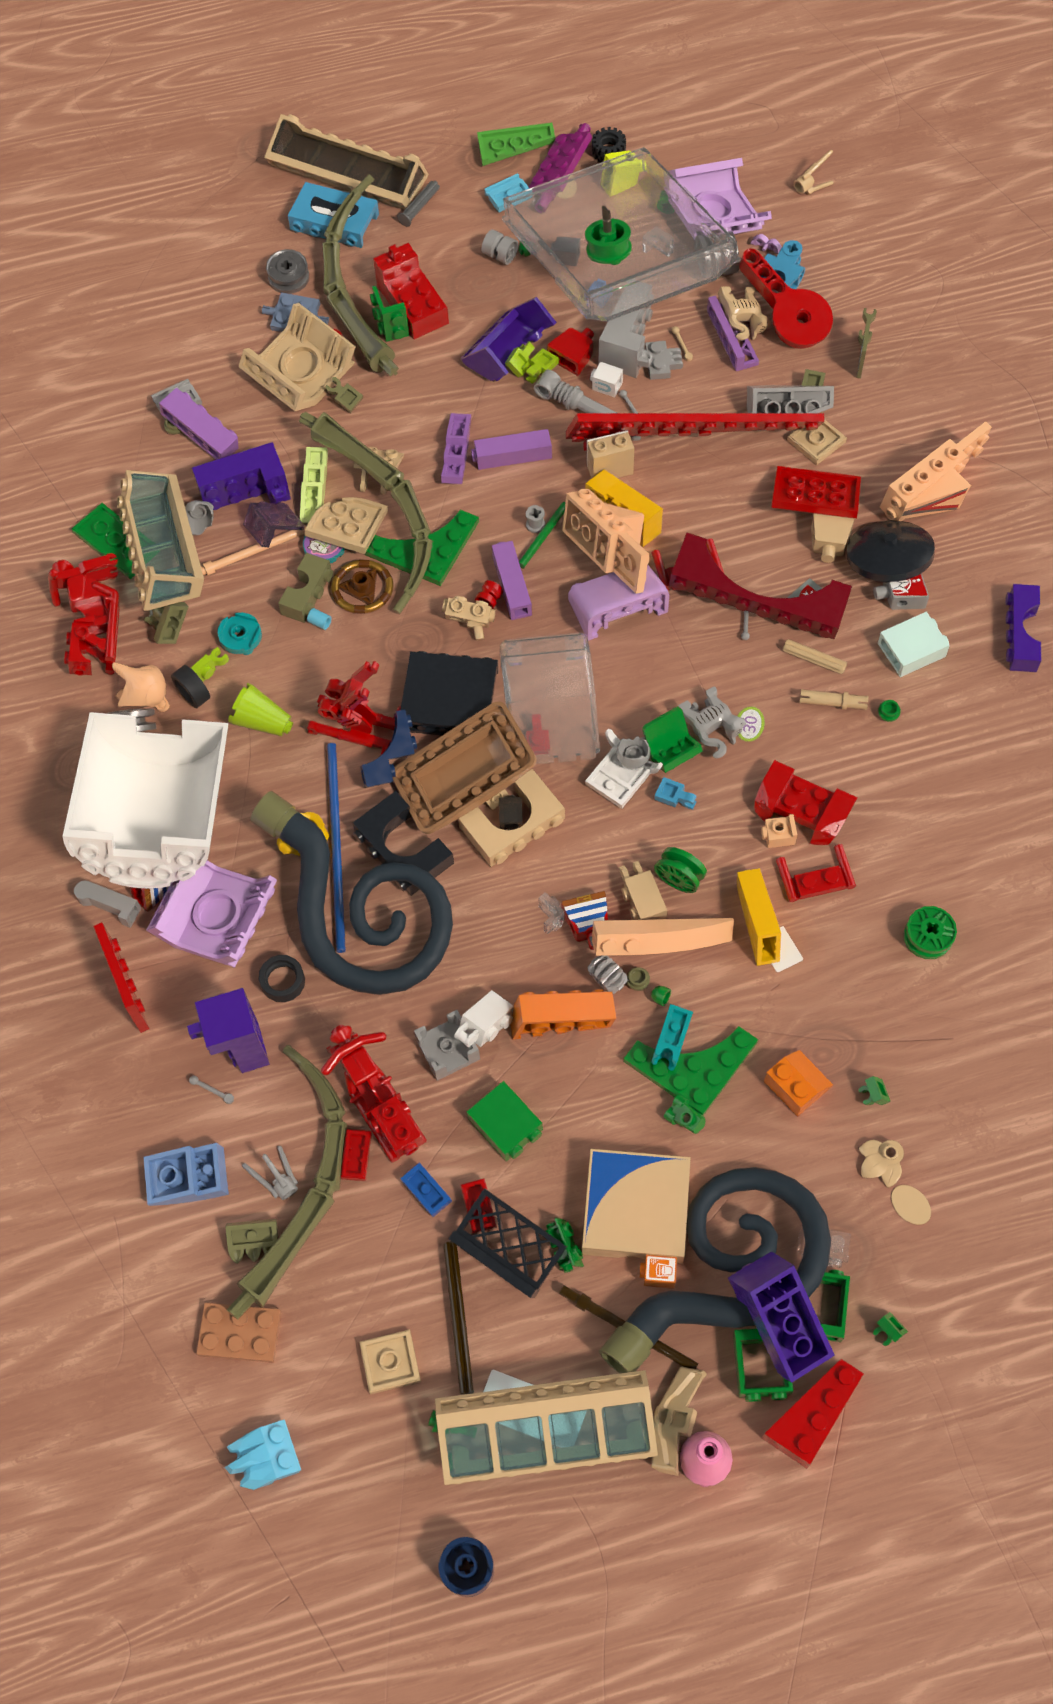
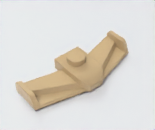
(675, 1419)

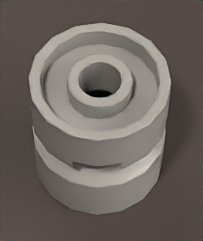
(499, 246)

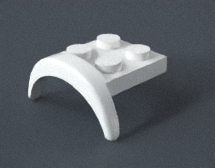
(616, 781)

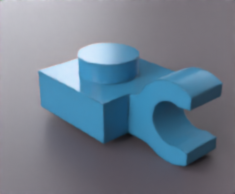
(672, 792)

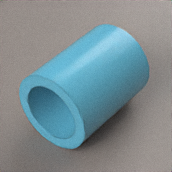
(319, 619)

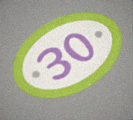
(754, 723)

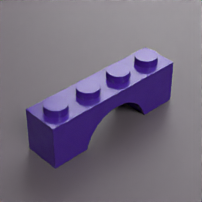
(1024, 650)

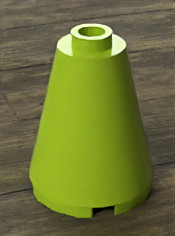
(259, 713)

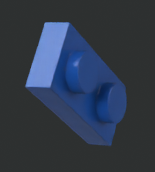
(426, 1190)

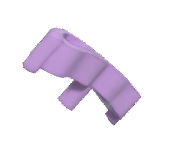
(763, 241)

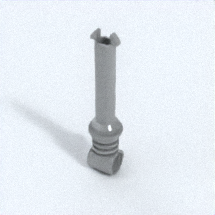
(572, 397)

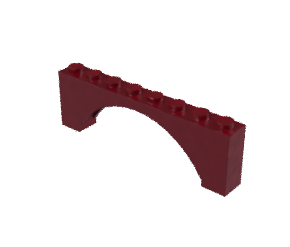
(815, 612)

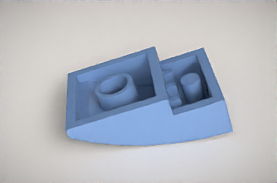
(186, 1175)

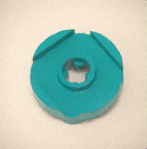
(243, 644)

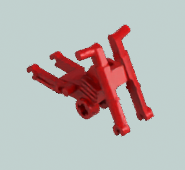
(352, 711)

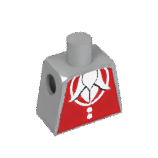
(904, 594)

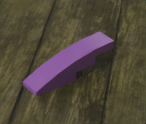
(456, 448)

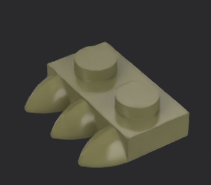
(251, 1237)

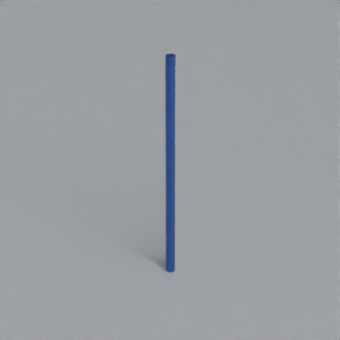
(336, 848)

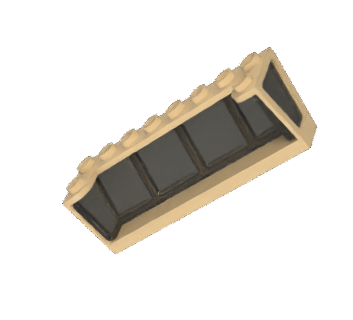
(345, 163)

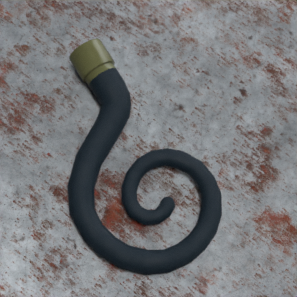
(282, 820)
(633, 1340)

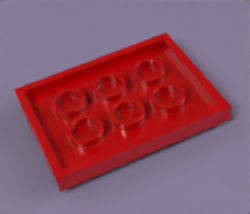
(816, 492)
(119, 971)

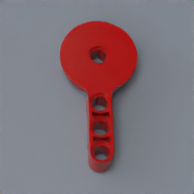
(789, 304)

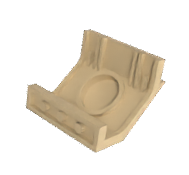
(300, 360)

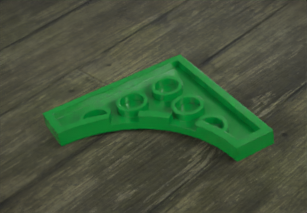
(446, 548)
(698, 1074)

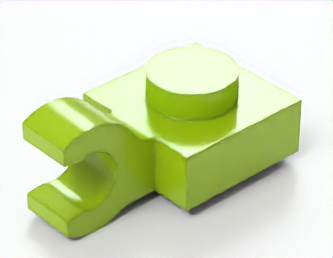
(519, 359)
(539, 363)
(206, 665)

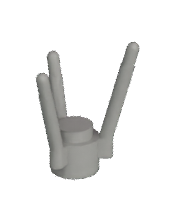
(283, 1185)

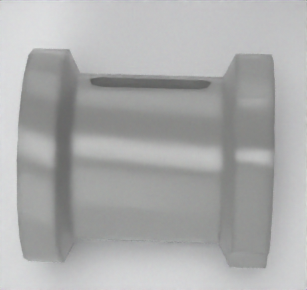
(535, 520)

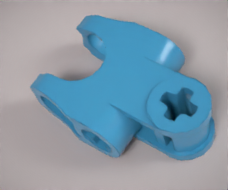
(788, 263)

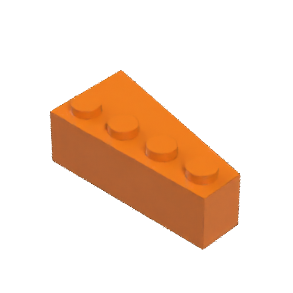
(562, 1012)

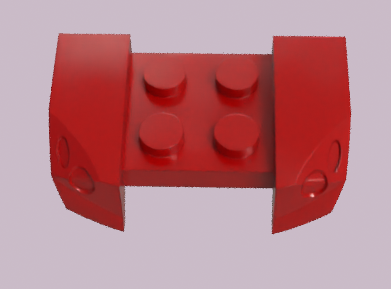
(808, 802)

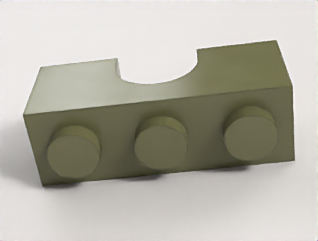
(299, 602)

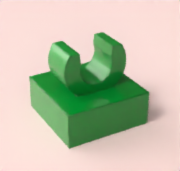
(877, 1091)
(891, 1327)

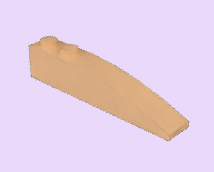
(659, 936)

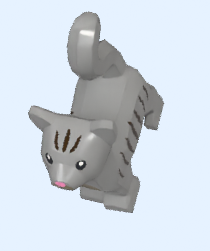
(711, 718)

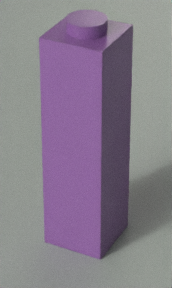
(512, 449)
(511, 580)

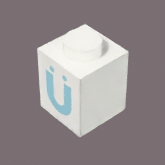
(607, 379)

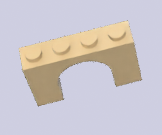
(498, 844)

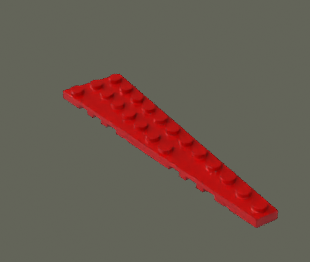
(684, 424)

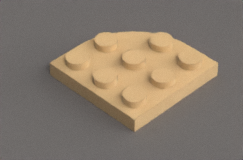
(347, 523)

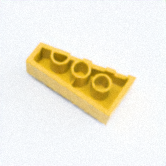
(617, 493)

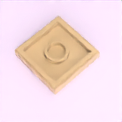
(817, 443)
(390, 1362)

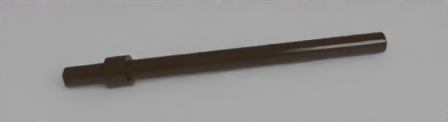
(584, 1303)

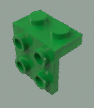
(391, 319)
(670, 740)

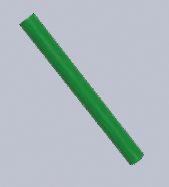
(542, 535)

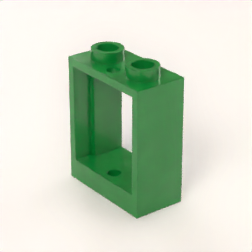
(837, 1278)
(747, 1337)

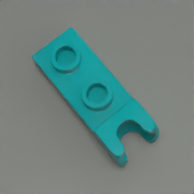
(672, 1035)

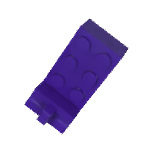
(243, 477)
(231, 1026)
(782, 1315)

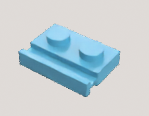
(504, 189)

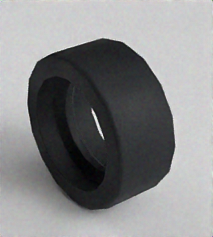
(190, 686)
(277, 962)

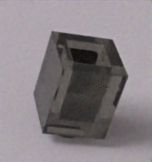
(510, 812)

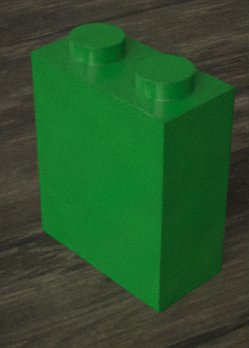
(505, 1121)

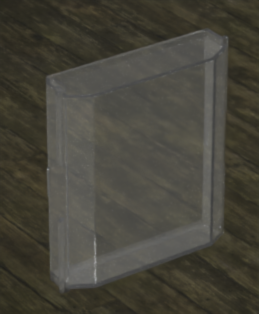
(671, 236)

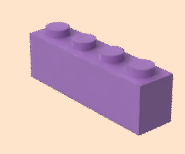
(198, 424)

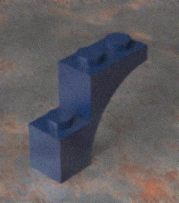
(402, 745)

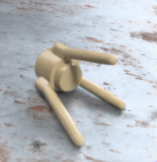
(806, 181)

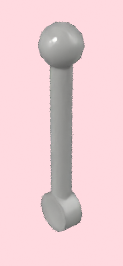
(623, 393)
(745, 635)
(228, 1098)

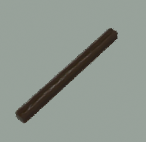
(458, 1318)

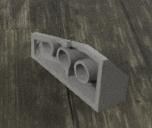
(789, 399)

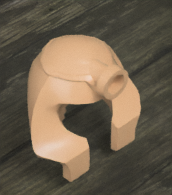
(143, 687)

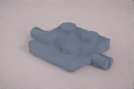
(284, 306)

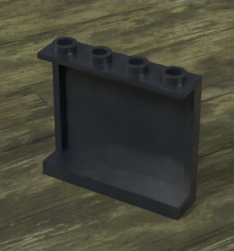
(446, 690)

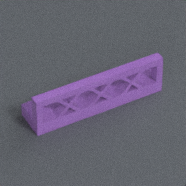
(729, 339)

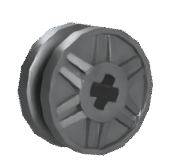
(287, 271)
(140, 715)

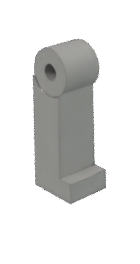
(108, 900)

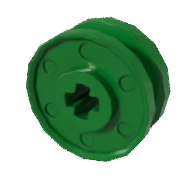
(680, 870)
(930, 932)

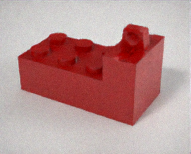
(403, 281)

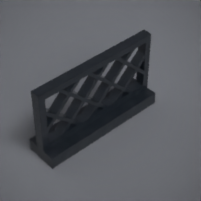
(495, 1262)

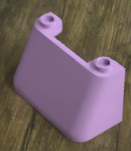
(610, 599)

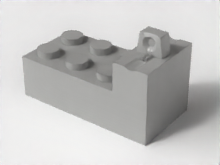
(624, 342)

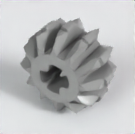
(607, 974)

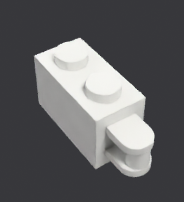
(484, 1020)

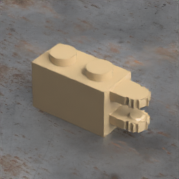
(642, 894)

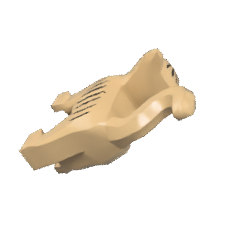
(743, 310)

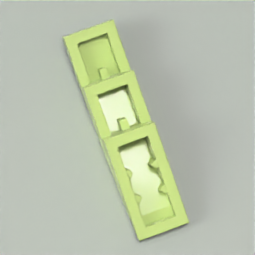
(313, 482)

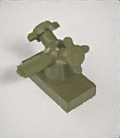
(167, 622)

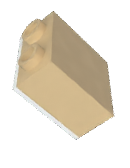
(611, 453)

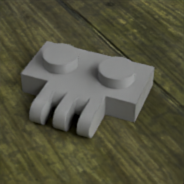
(663, 359)

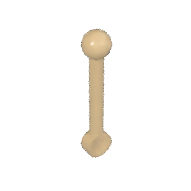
(688, 356)

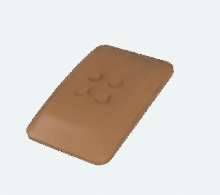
(464, 768)

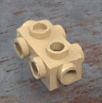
(474, 614)

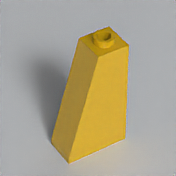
(759, 917)

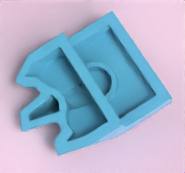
(264, 1456)

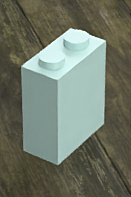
(913, 644)

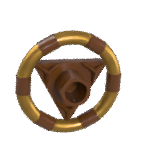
(361, 586)

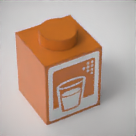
(659, 1271)

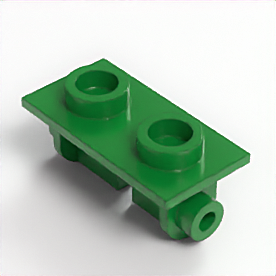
(572, 1255)

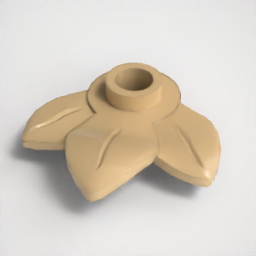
(879, 1163)

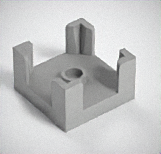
(443, 1050)

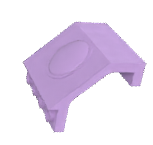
(719, 192)
(212, 913)

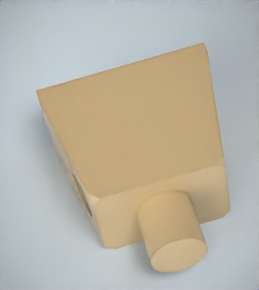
(830, 535)

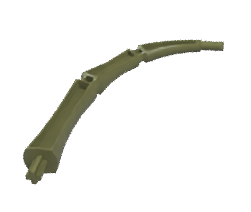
(376, 351)
(333, 435)
(266, 1274)

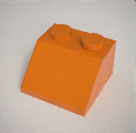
(797, 1082)

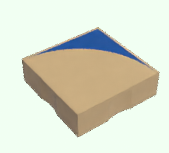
(636, 1205)

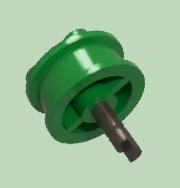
(608, 240)

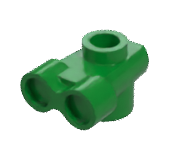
(685, 1115)

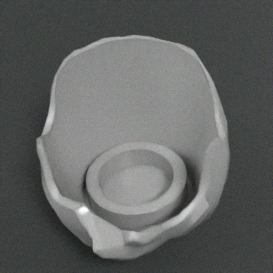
(199, 515)
(633, 753)

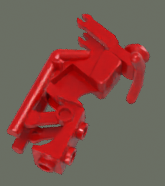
(97, 603)
(373, 1093)

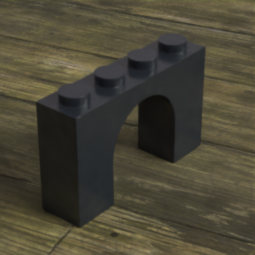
(380, 821)

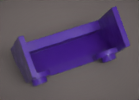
(510, 331)

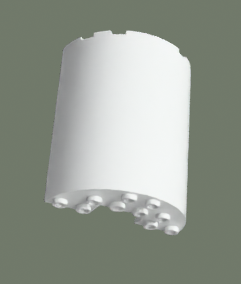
(144, 800)

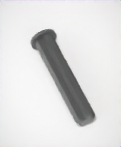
(418, 203)

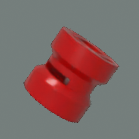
(490, 593)

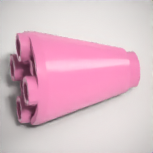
(703, 1469)

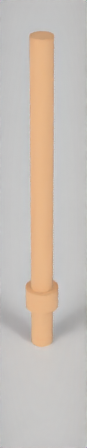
(210, 567)

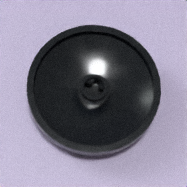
(890, 551)

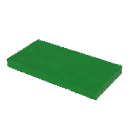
(105, 535)

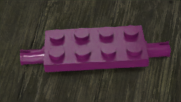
(563, 155)

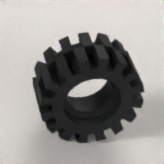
(607, 137)

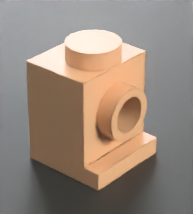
(776, 838)

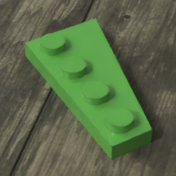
(508, 142)

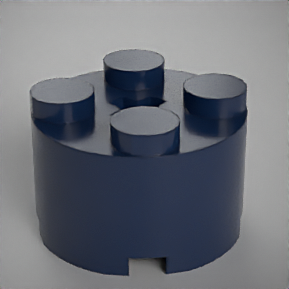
(452, 1559)

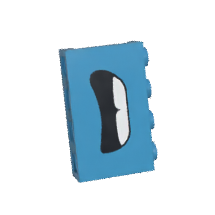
(318, 205)

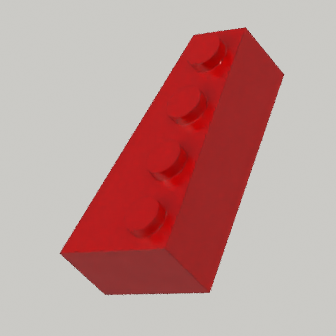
(811, 1418)

